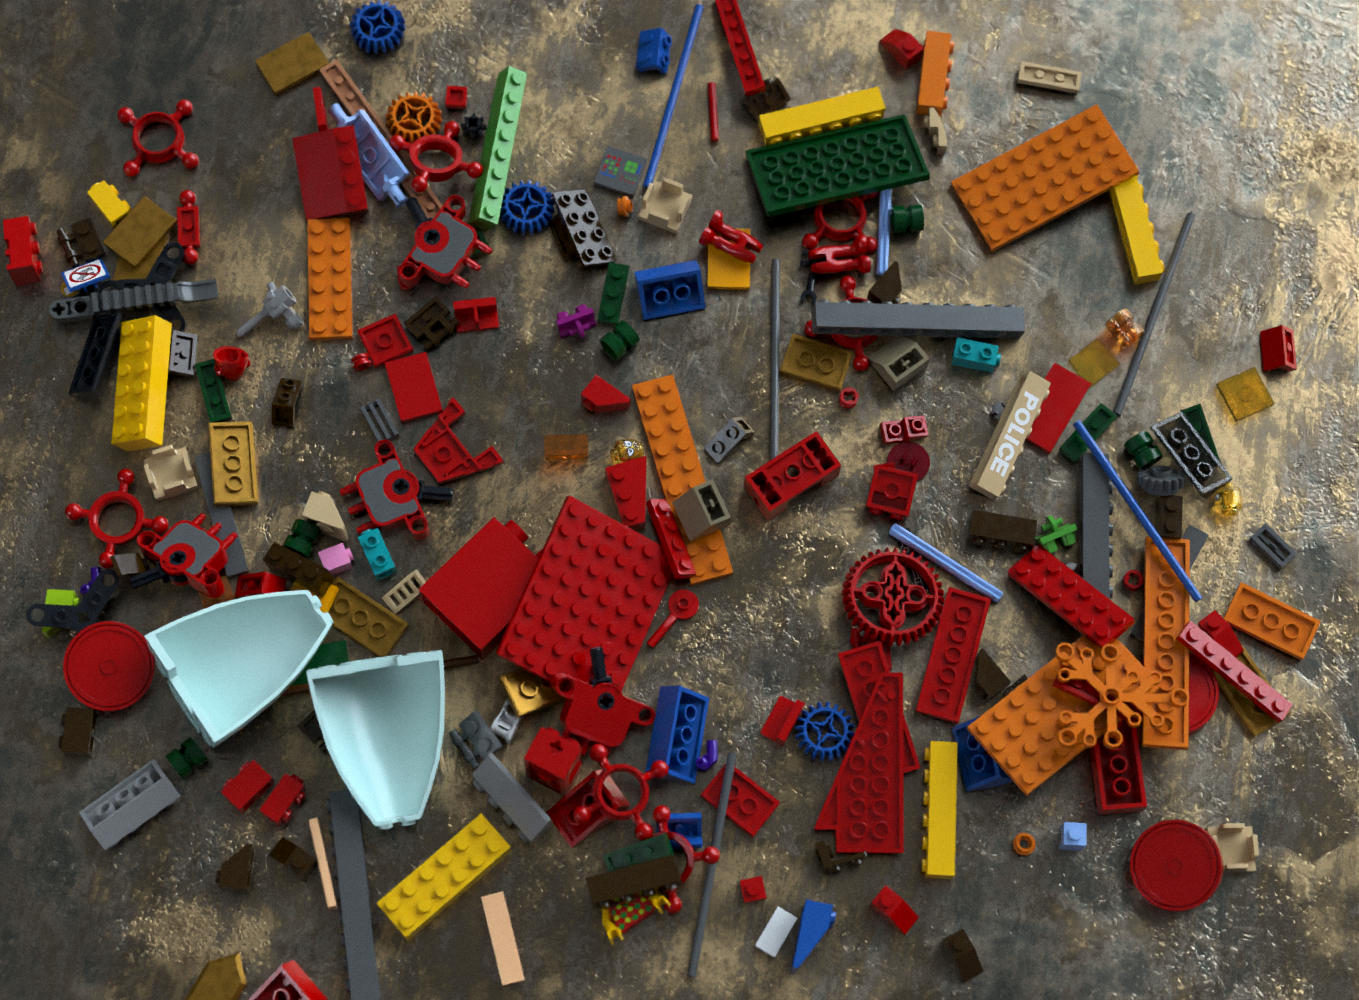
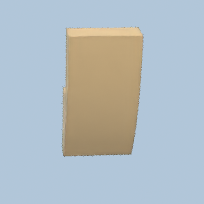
(936, 129)

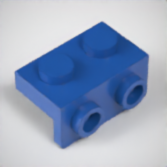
(653, 50)
(687, 825)

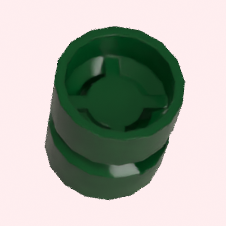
(909, 218)
(622, 337)
(1143, 449)
(302, 537)
(186, 757)

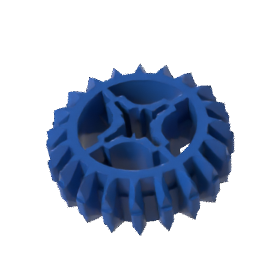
(381, 33)
(543, 211)
(832, 734)

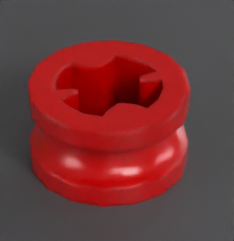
(361, 362)
(848, 404)
(1131, 587)

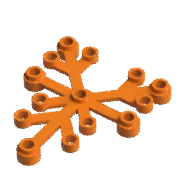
(1139, 697)

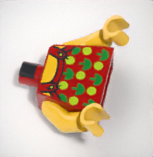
(623, 917)

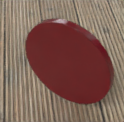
(910, 458)

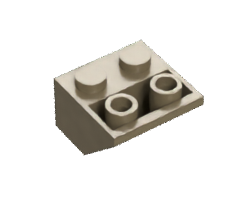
(899, 361)
(702, 510)

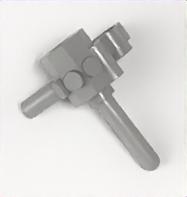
(276, 303)

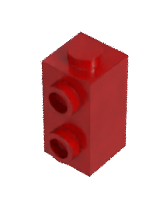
(283, 799)

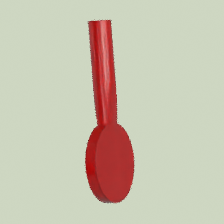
(683, 606)

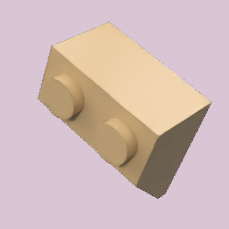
(323, 514)

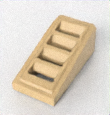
(415, 575)

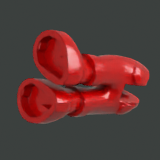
(739, 237)
(830, 252)

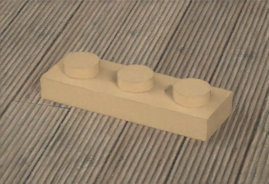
(1049, 77)

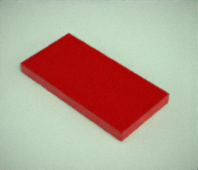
(1058, 408)

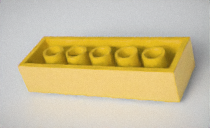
(141, 383)
(444, 877)

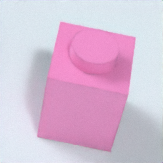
(336, 558)

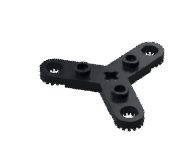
(161, 272)
(66, 616)

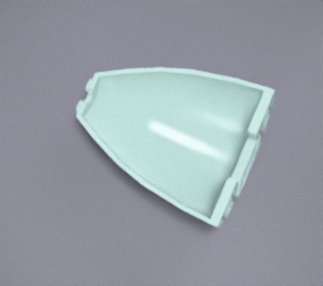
(238, 657)
(384, 729)

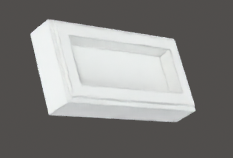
(776, 932)

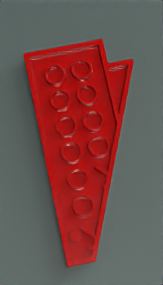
(869, 787)

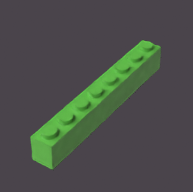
(497, 148)

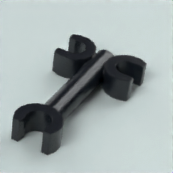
(811, 278)

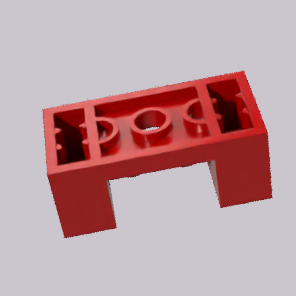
(772, 486)
(553, 765)

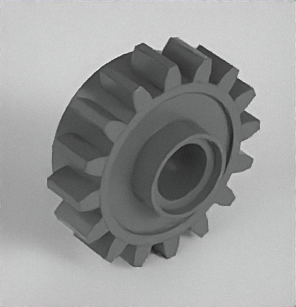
(1161, 480)

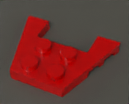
(446, 455)

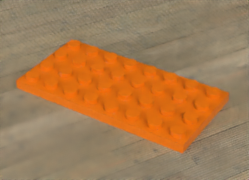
(1044, 178)
(1025, 724)

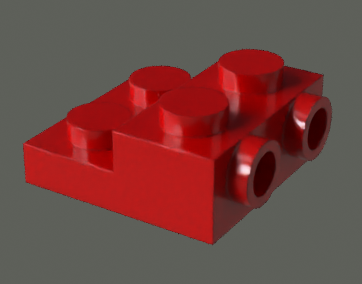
(891, 492)

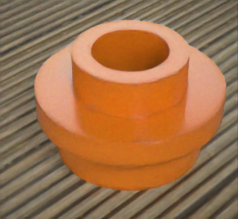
(624, 206)
(1024, 837)

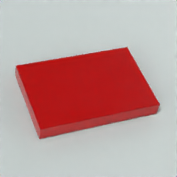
(413, 387)
(748, 803)

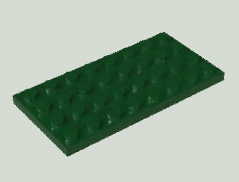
(837, 165)

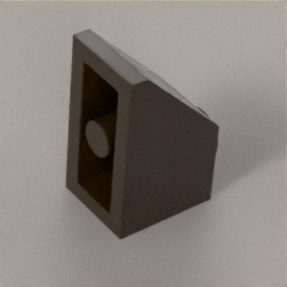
(887, 287)
(128, 566)
(989, 678)
(294, 858)
(237, 871)
(962, 955)

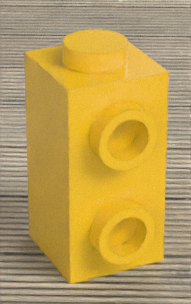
(108, 203)

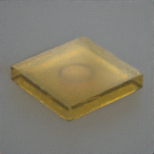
(1245, 394)

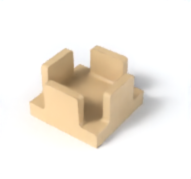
(665, 205)
(170, 472)
(1237, 847)

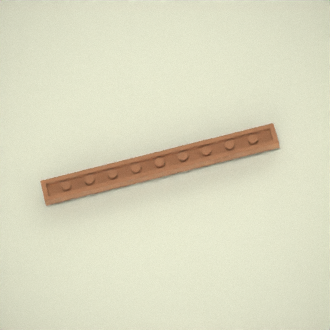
(353, 101)

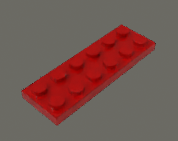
(1071, 597)
(953, 655)
(861, 671)

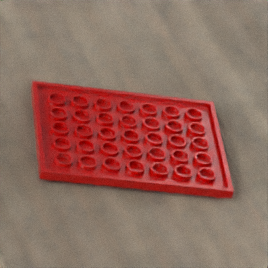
(587, 591)

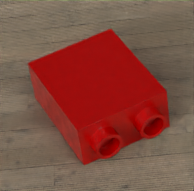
(482, 585)

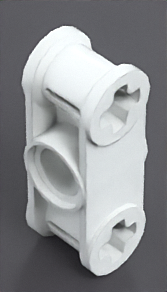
(506, 723)

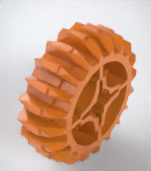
(407, 127)

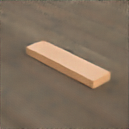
(323, 864)
(502, 938)

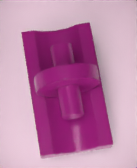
(576, 323)

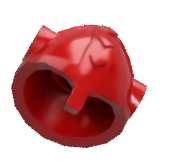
(230, 362)

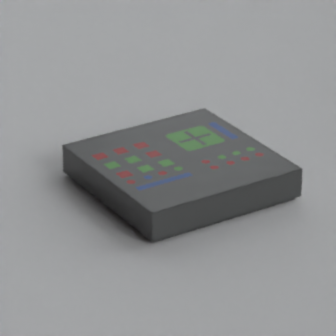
(620, 171)

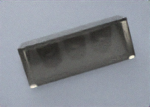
(1191, 454)

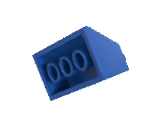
(678, 732)

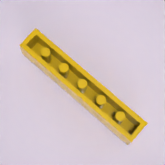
(822, 116)
(1137, 231)
(941, 810)

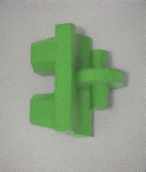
(1065, 532)

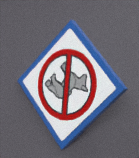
(85, 275)

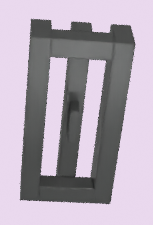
(371, 406)
(1267, 552)

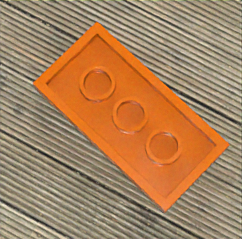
(1271, 621)

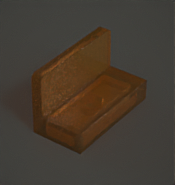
(566, 447)

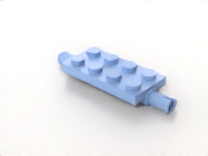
(379, 163)

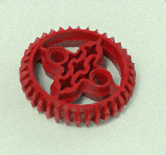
(886, 604)

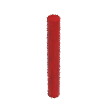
(713, 114)

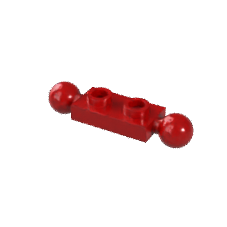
(188, 226)

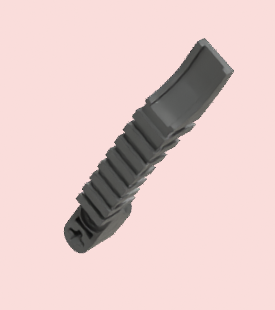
(128, 298)

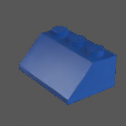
(670, 289)
(977, 767)

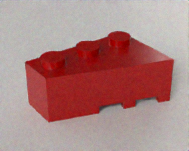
(22, 250)
(628, 491)

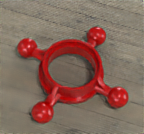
(436, 142)
(189, 160)
(811, 240)
(861, 361)
(125, 478)
(583, 814)
(709, 855)

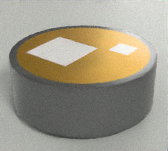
(65, 292)

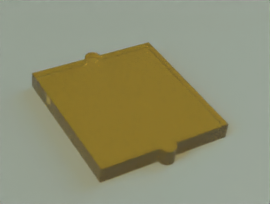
(1094, 362)

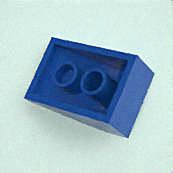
(813, 925)

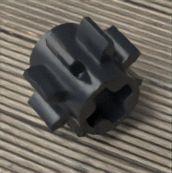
(473, 127)

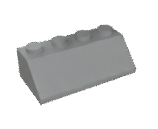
(511, 799)
(129, 804)

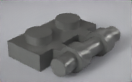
(479, 735)

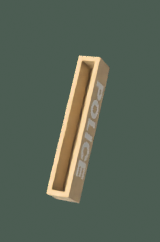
(1010, 434)

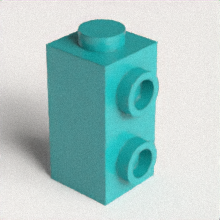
(975, 355)
(377, 554)

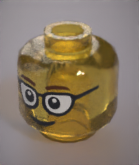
(626, 450)
(1229, 500)

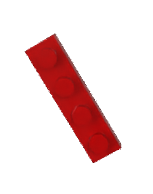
(671, 538)
(1084, 691)

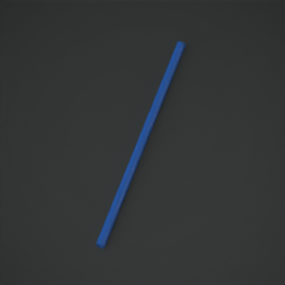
(673, 96)
(1137, 511)

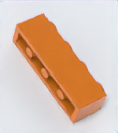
(934, 72)

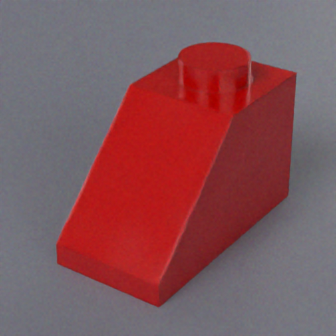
(903, 47)
(603, 397)
(259, 584)
(1221, 632)
(894, 910)

